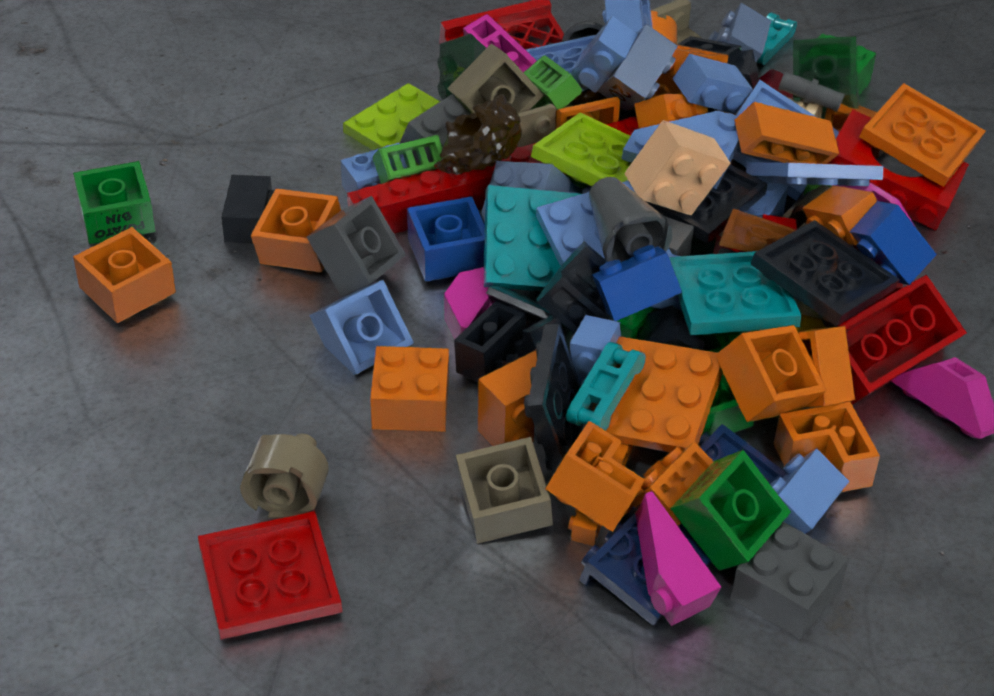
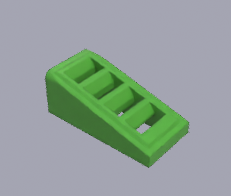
(555, 84)
(384, 167)

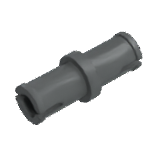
(811, 91)

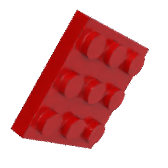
(269, 575)

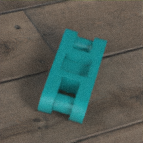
(775, 38)
(605, 385)

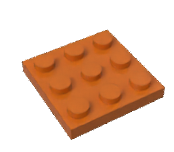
(922, 134)
(667, 398)

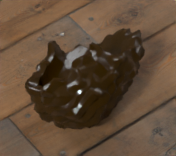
(480, 137)

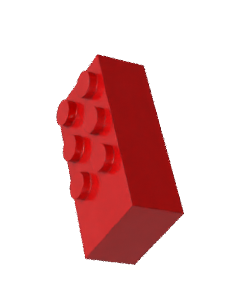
(898, 335)

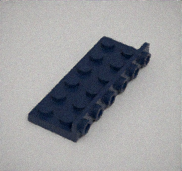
(620, 562)

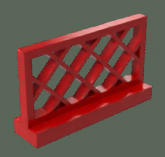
(514, 19)

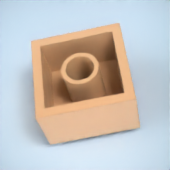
(677, 168)

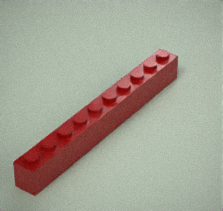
(438, 186)

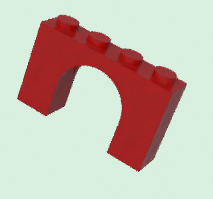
(920, 197)

